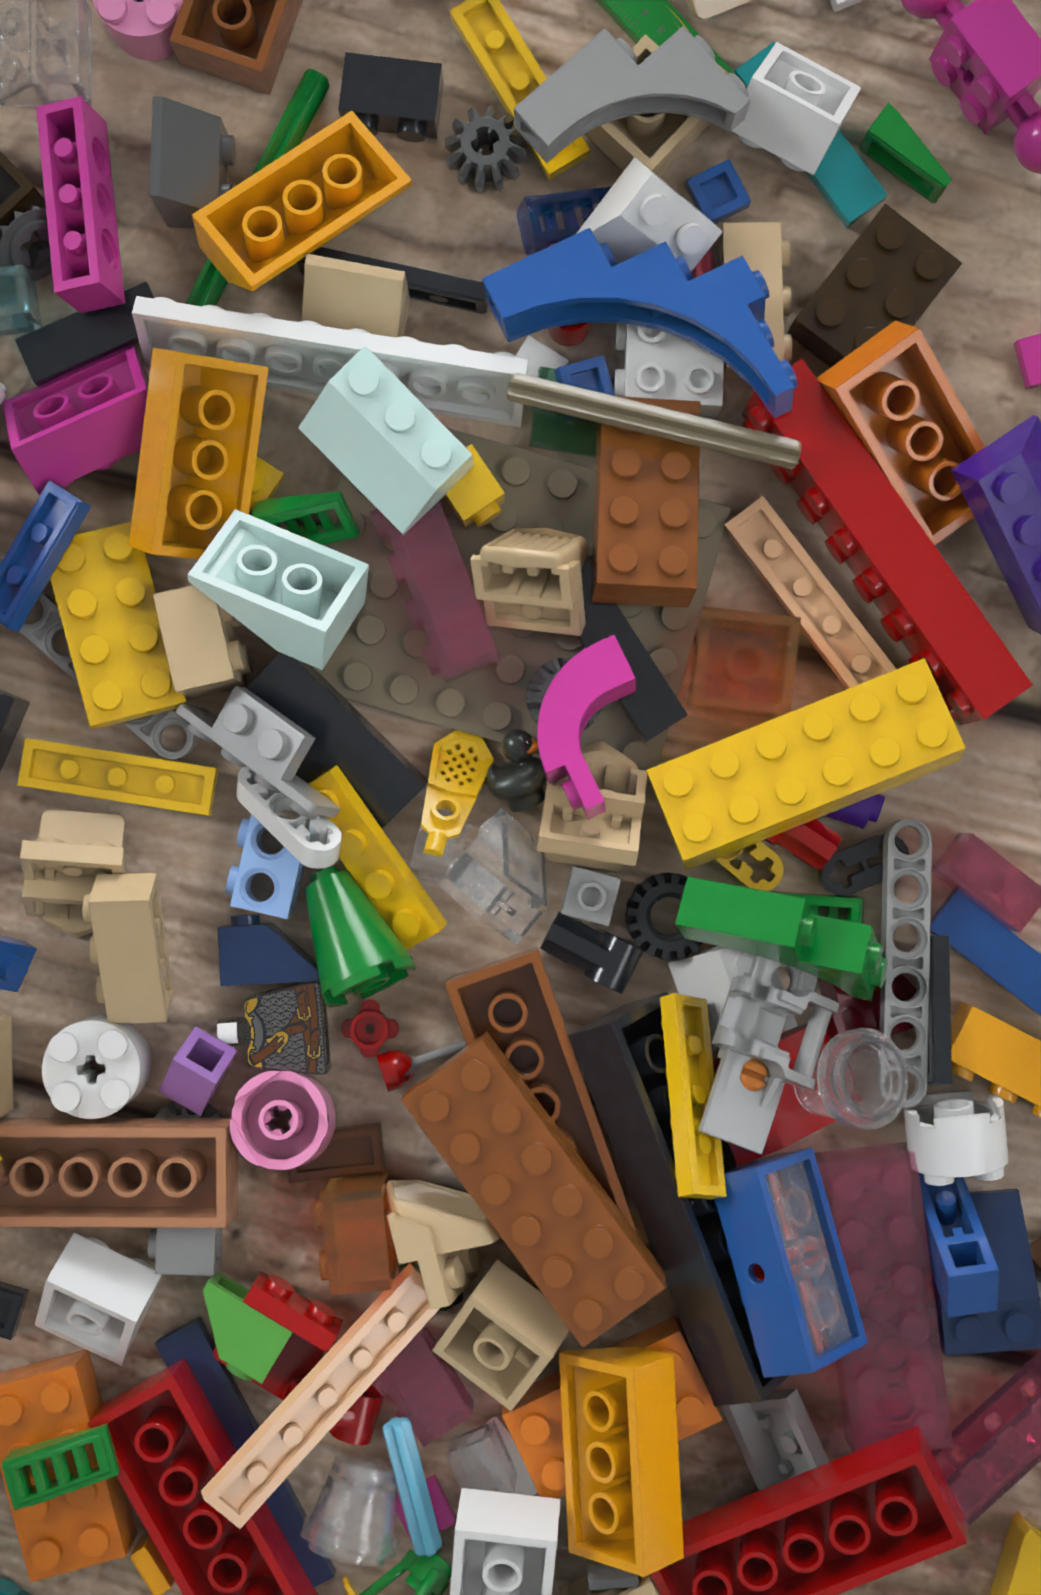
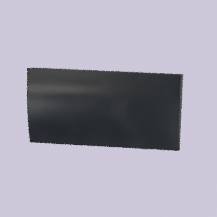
(341, 736)

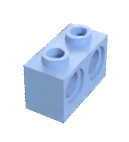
(255, 859)

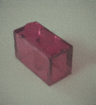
(989, 881)
(425, 1389)

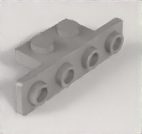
(265, 742)
(776, 1437)

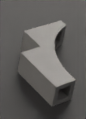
(607, 85)

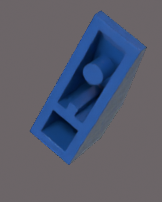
(959, 1250)

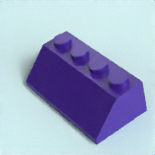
(1005, 500)

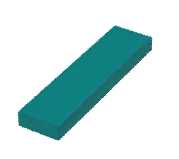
(842, 173)

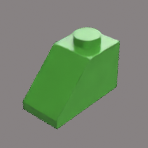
(242, 1334)

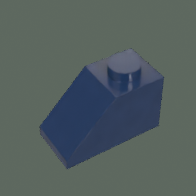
(261, 954)

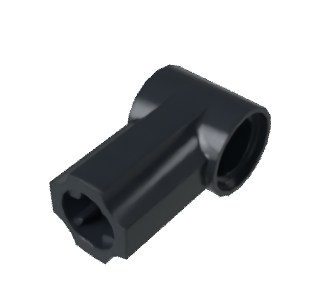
(600, 955)

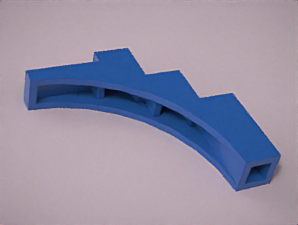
(653, 290)

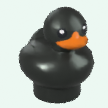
(520, 778)

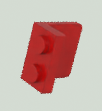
(312, 1324)

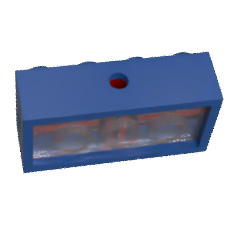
(789, 1264)

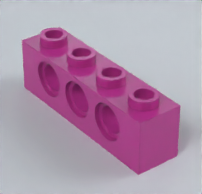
(80, 205)

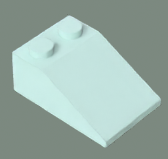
(282, 586)

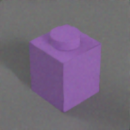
(197, 1070)

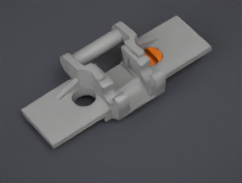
(751, 1063)

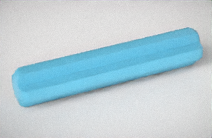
(412, 1486)

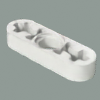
(291, 833)

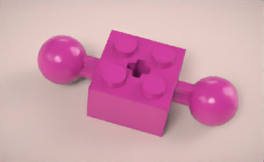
(991, 66)

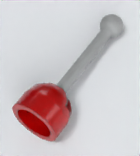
(399, 1067)

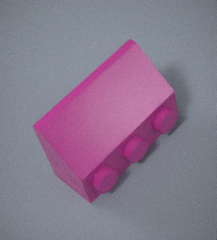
(79, 419)

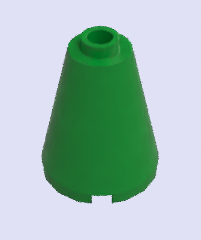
(351, 940)

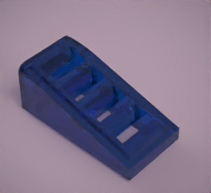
(546, 206)

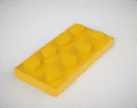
(113, 628)

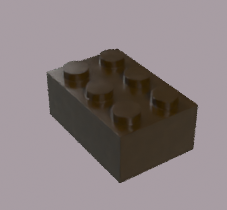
(880, 280)

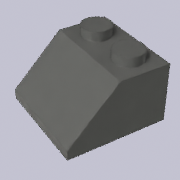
(187, 160)

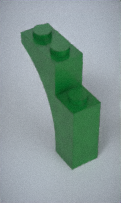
(784, 932)

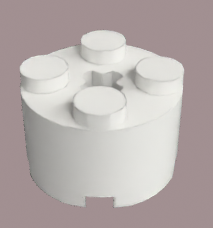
(80, 1089)
(957, 1136)

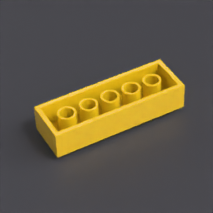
(806, 764)

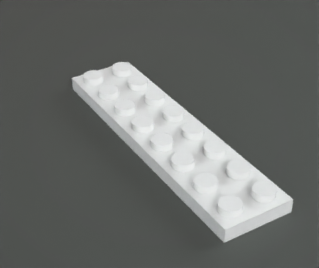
(307, 355)

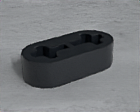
(858, 854)

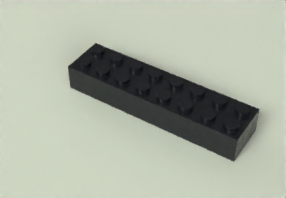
(629, 1086)

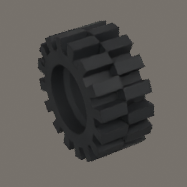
(639, 920)

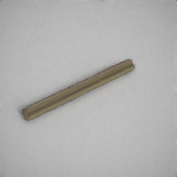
(654, 420)

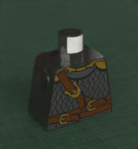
(282, 1029)

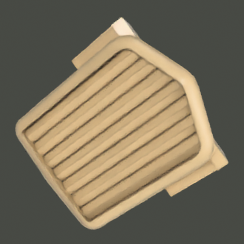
(532, 580)
(606, 839)
(65, 864)
(441, 1233)

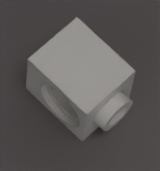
(590, 895)
(186, 1250)

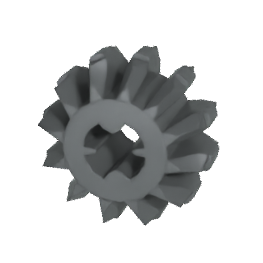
(482, 131)

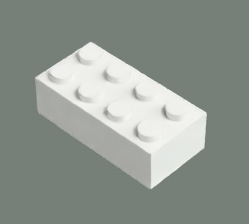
(504, 1544)

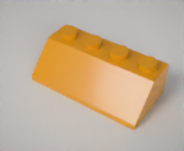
(298, 203)
(195, 451)
(621, 1457)

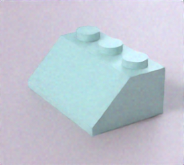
(385, 440)

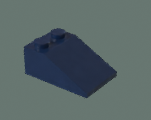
(1018, 1313)

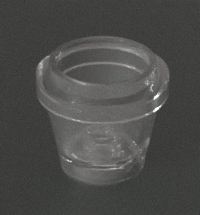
(858, 1080)
(355, 1513)

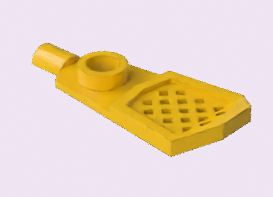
(445, 791)

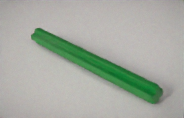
(285, 137)

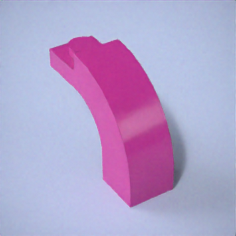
(576, 693)

